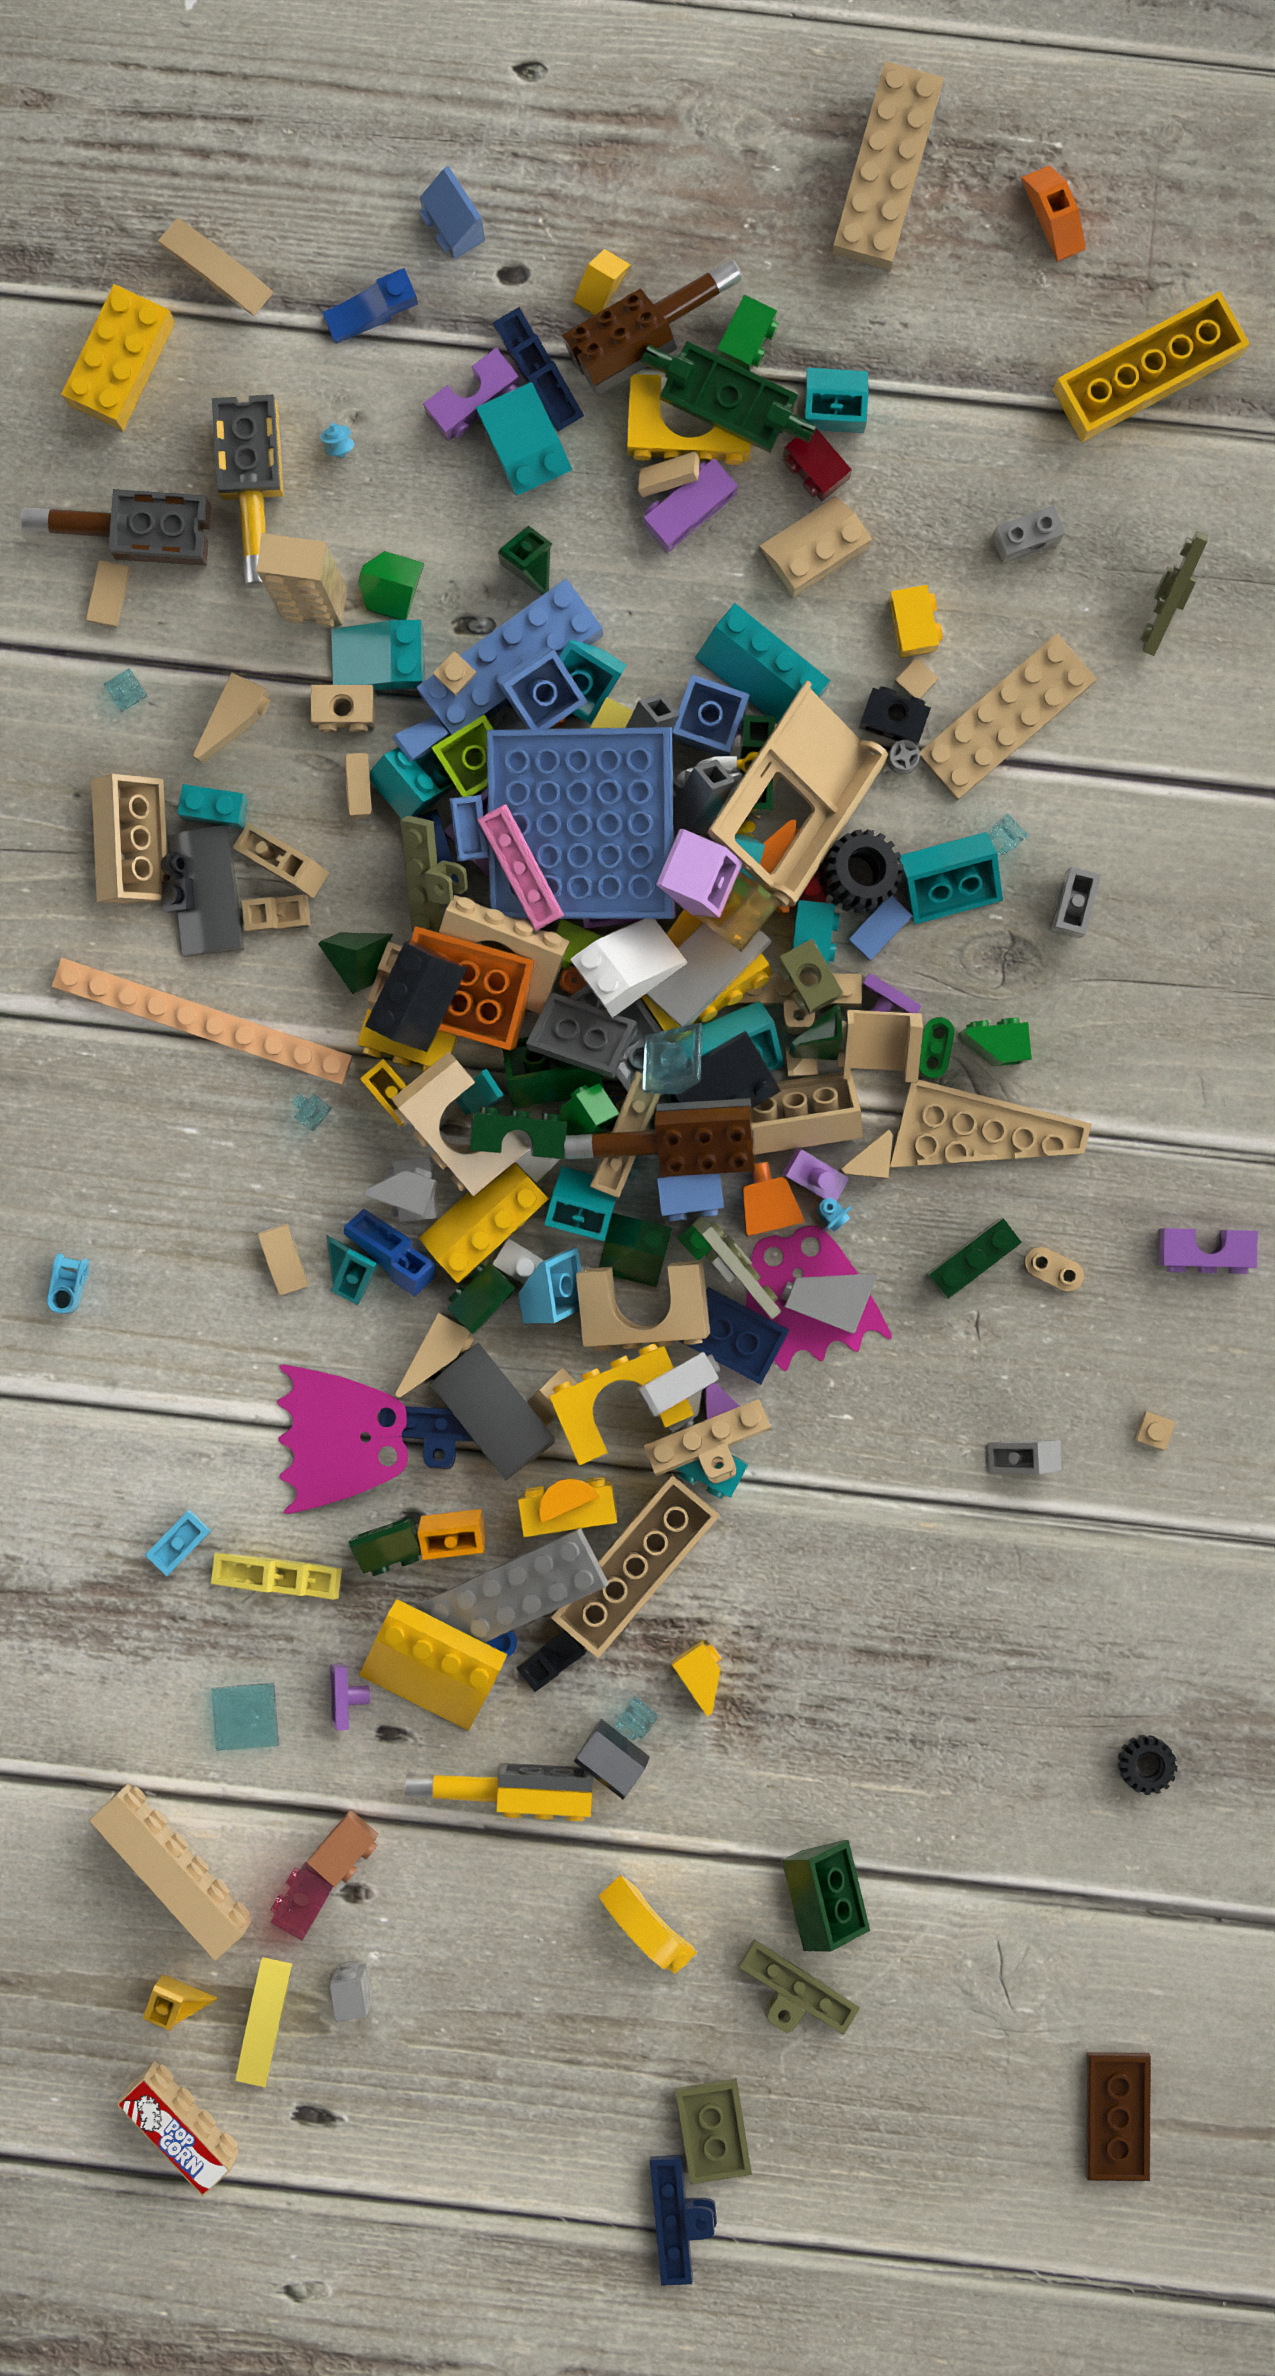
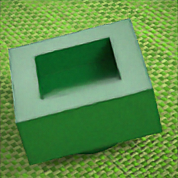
(694, 1243)

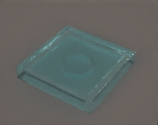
(245, 1716)

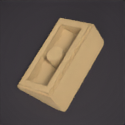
(358, 785)

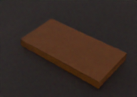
(1118, 2116)

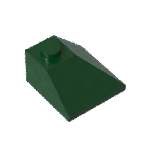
(635, 1249)

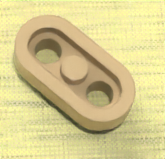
(1054, 1269)

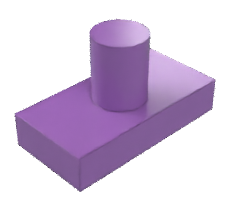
(889, 997)
(815, 1175)
(343, 1696)

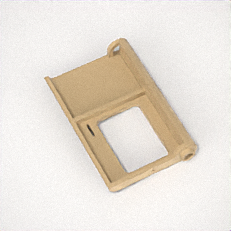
(826, 767)

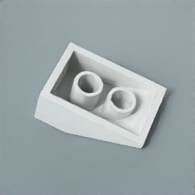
(628, 964)

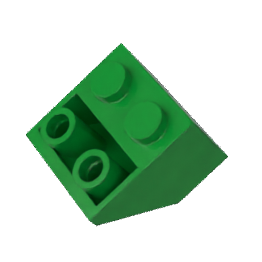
(1001, 1043)

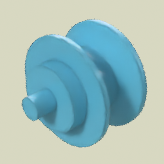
(337, 440)

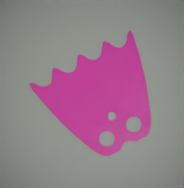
(807, 1332)
(326, 1439)

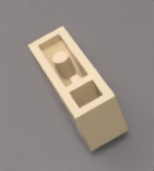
(234, 713)
(281, 860)
(440, 1347)

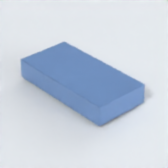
(468, 834)
(880, 928)

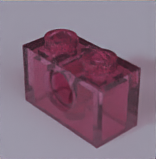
(296, 1918)

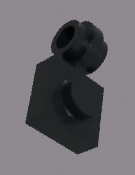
(178, 891)

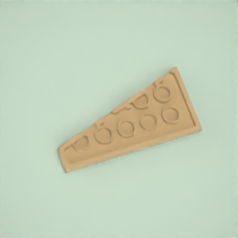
(962, 1127)

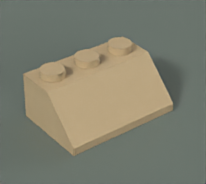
(816, 545)

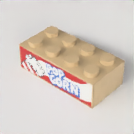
(179, 2127)

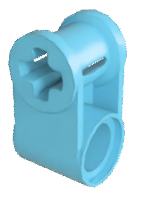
(67, 1281)

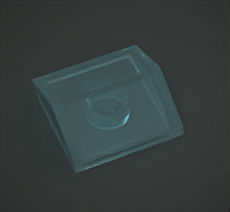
(672, 1060)

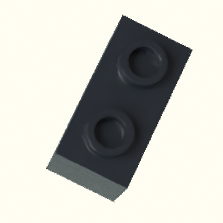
(876, 718)

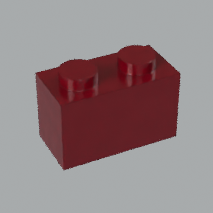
(817, 465)

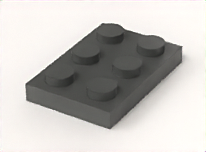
(581, 1035)

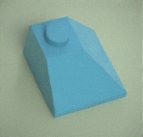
(551, 1289)

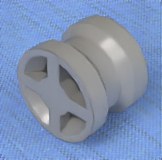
(906, 752)

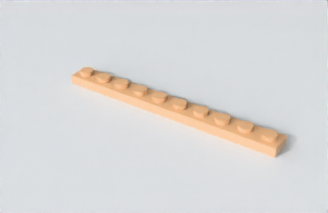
(202, 1021)

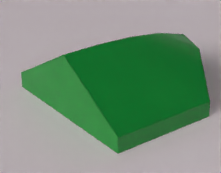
(390, 584)

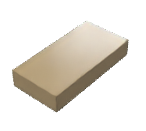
(669, 474)
(108, 594)

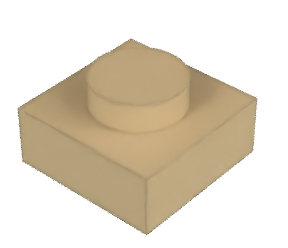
(455, 673)
(1155, 1430)

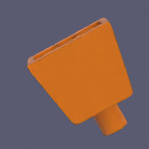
(768, 1203)

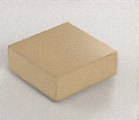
(916, 679)

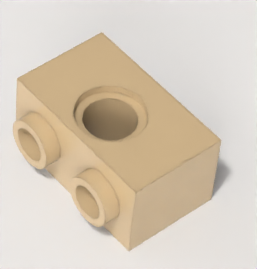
(327, 698)

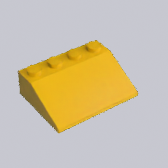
(432, 1664)

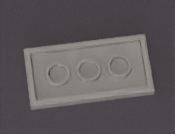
(708, 972)

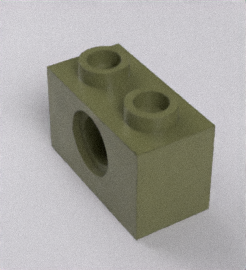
(809, 958)

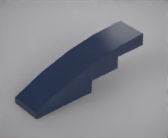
(538, 368)

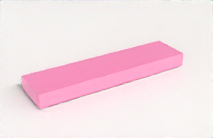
(520, 867)

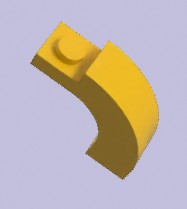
(645, 1926)

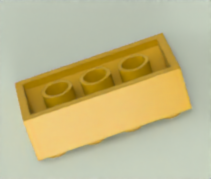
(483, 1222)

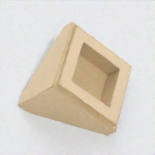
(800, 1066)

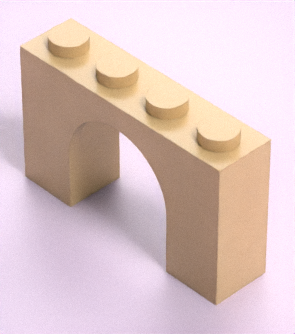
(477, 923)
(423, 1105)
(606, 1326)

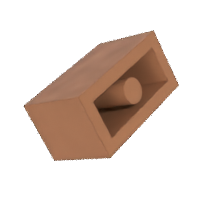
(343, 1848)

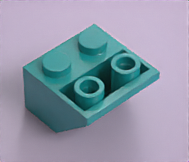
(836, 399)
(410, 785)
(578, 1206)

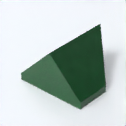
(528, 558)
(356, 956)
(821, 1039)

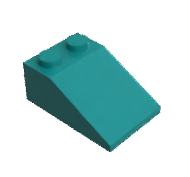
(523, 439)
(379, 654)

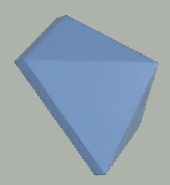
(420, 738)

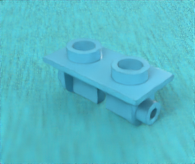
(832, 1214)

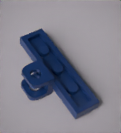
(436, 1427)
(677, 2219)

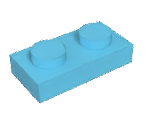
(178, 1542)

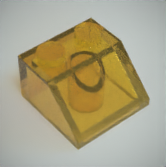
(743, 913)

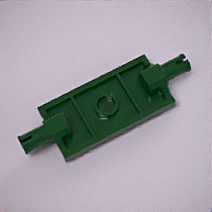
(728, 396)

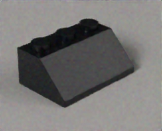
(416, 996)
(731, 1073)

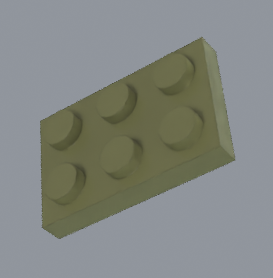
(713, 2131)

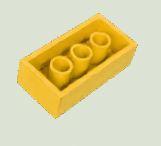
(118, 357)

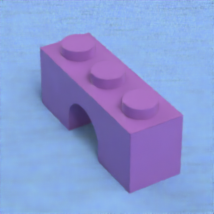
(455, 414)
(1235, 1250)

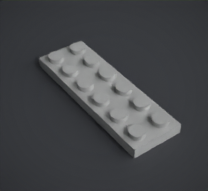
(521, 1589)

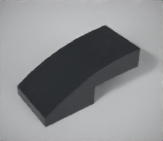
(551, 1660)

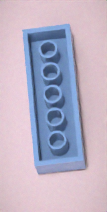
(545, 622)

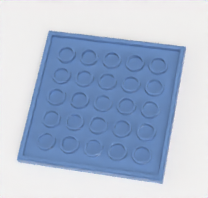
(592, 815)

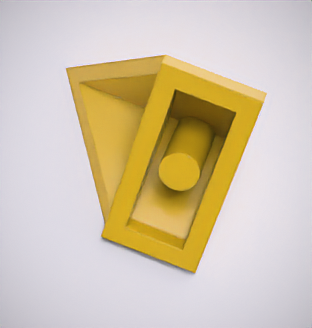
(173, 2002)

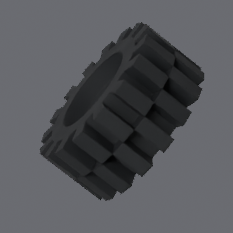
(1147, 1783)

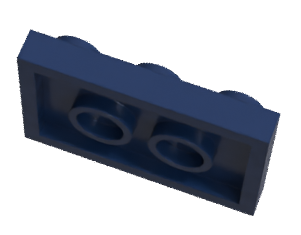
(740, 1337)

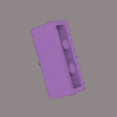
(690, 505)

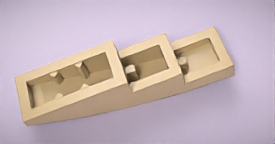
(215, 267)

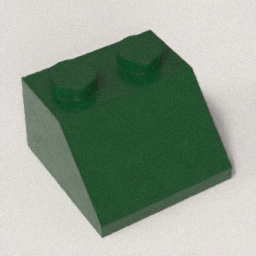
(481, 1297)
(386, 1546)

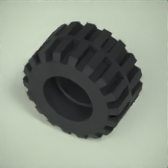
(880, 859)

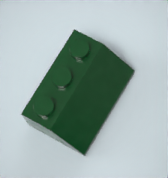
(542, 1079)
(826, 1896)

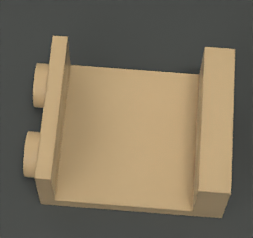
(881, 1042)

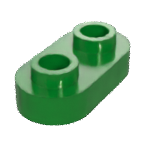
(936, 1048)

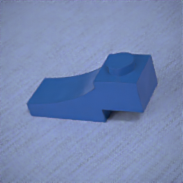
(371, 307)
(392, 1251)

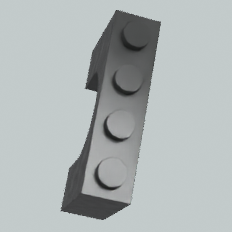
(707, 785)

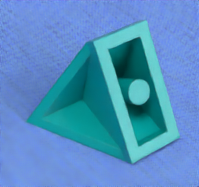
(350, 1271)

